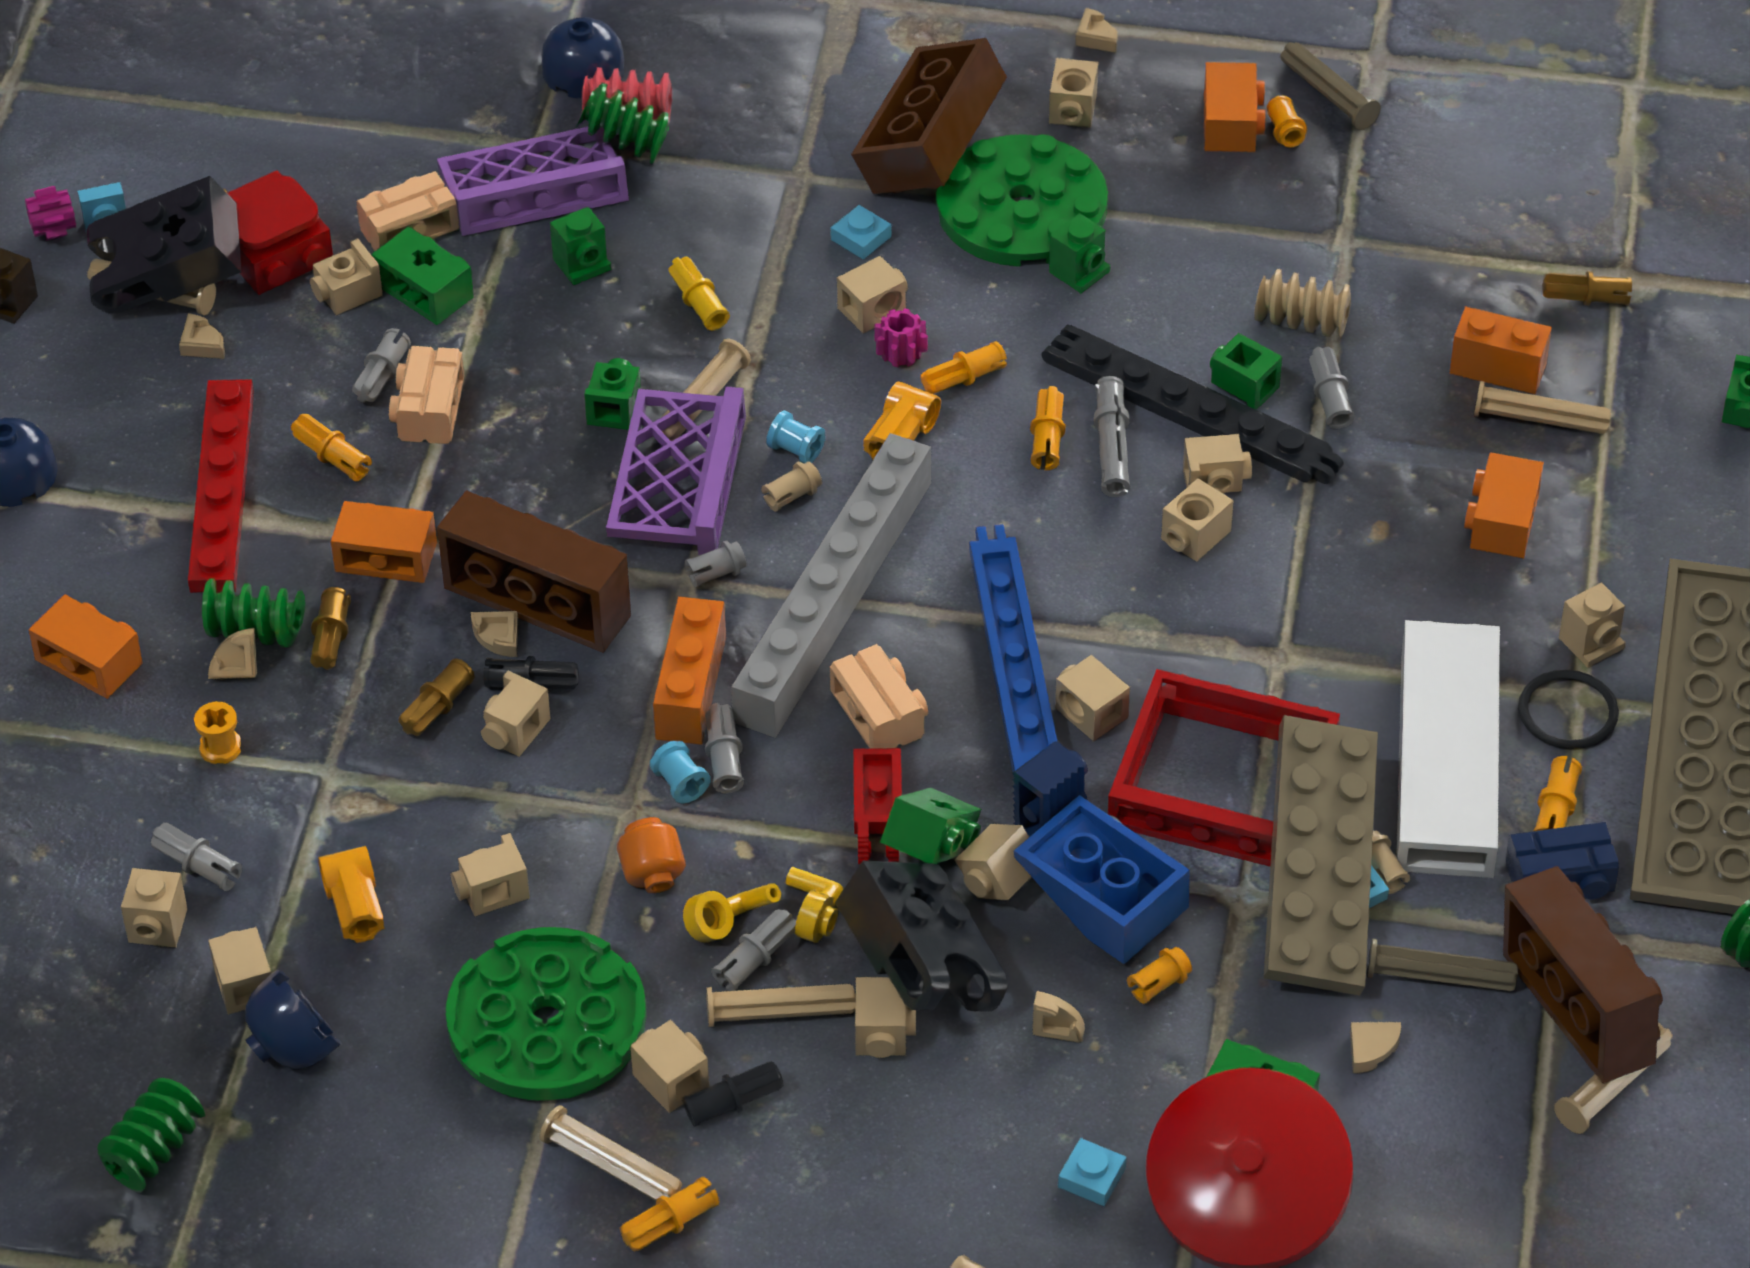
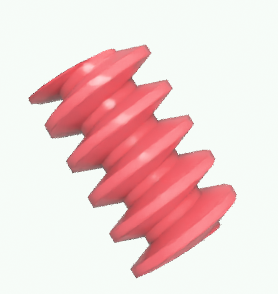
(647, 92)

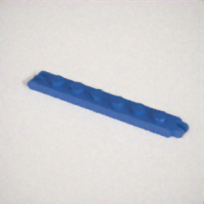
(1012, 645)

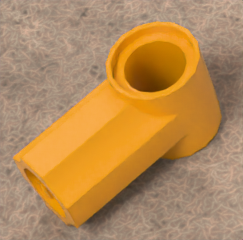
(905, 414)
(351, 885)

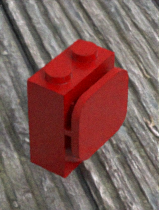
(278, 231)

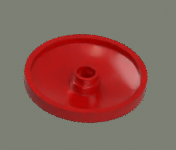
(1249, 1169)

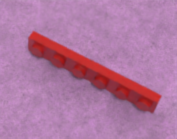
(221, 484)

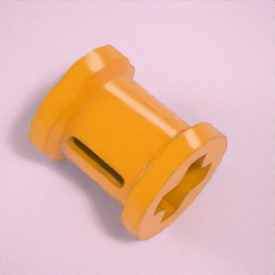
(217, 725)

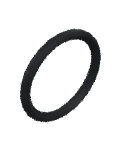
(1565, 743)

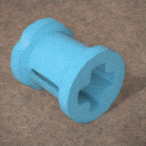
(795, 437)
(680, 772)

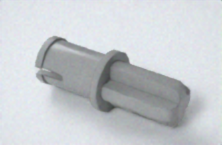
(380, 366)
(1331, 388)
(724, 748)
(195, 855)
(754, 949)

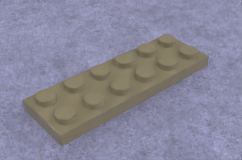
(1321, 856)

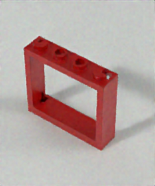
(1187, 820)

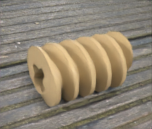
(1303, 303)

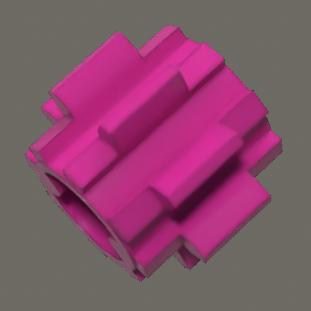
(50, 213)
(901, 337)

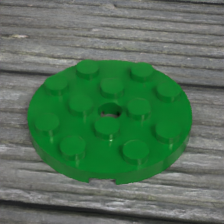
(990, 225)
(576, 1050)

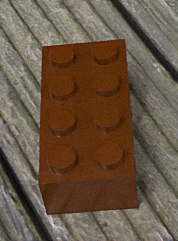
(929, 116)
(535, 569)
(1581, 974)

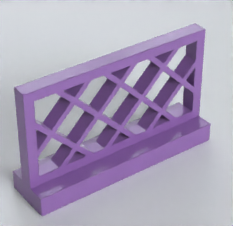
(528, 196)
(713, 481)

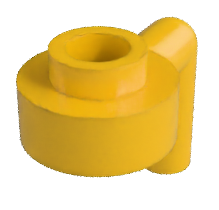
(817, 911)
(711, 915)

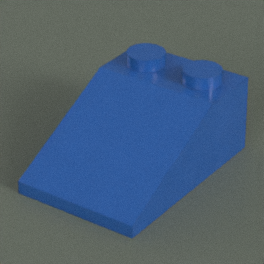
(1106, 878)

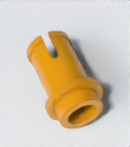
(1289, 128)
(1160, 974)

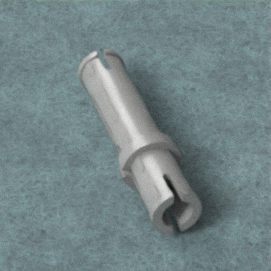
(1111, 422)

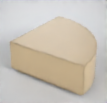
(1096, 32)
(201, 339)
(497, 631)
(235, 657)
(1056, 1019)
(1372, 1043)

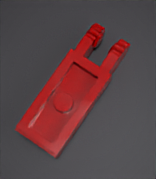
(875, 788)

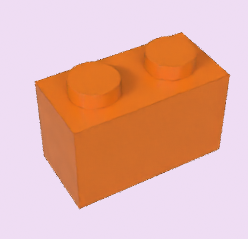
(1231, 107)
(1500, 350)
(1505, 504)
(384, 541)
(86, 646)

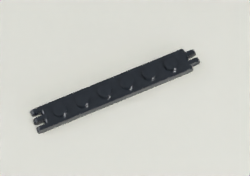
(1194, 405)

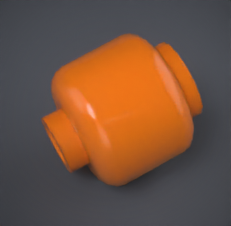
(651, 854)

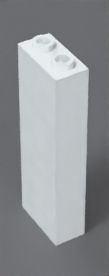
(1449, 749)

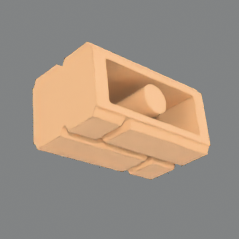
(416, 203)
(428, 394)
(878, 699)

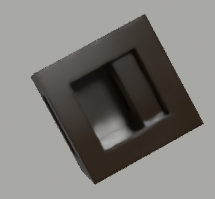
(16, 285)

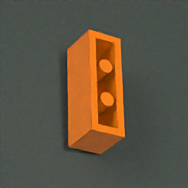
(689, 670)

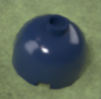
(577, 50)
(25, 461)
(286, 1025)

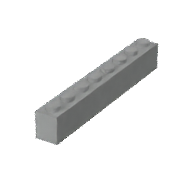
(831, 586)

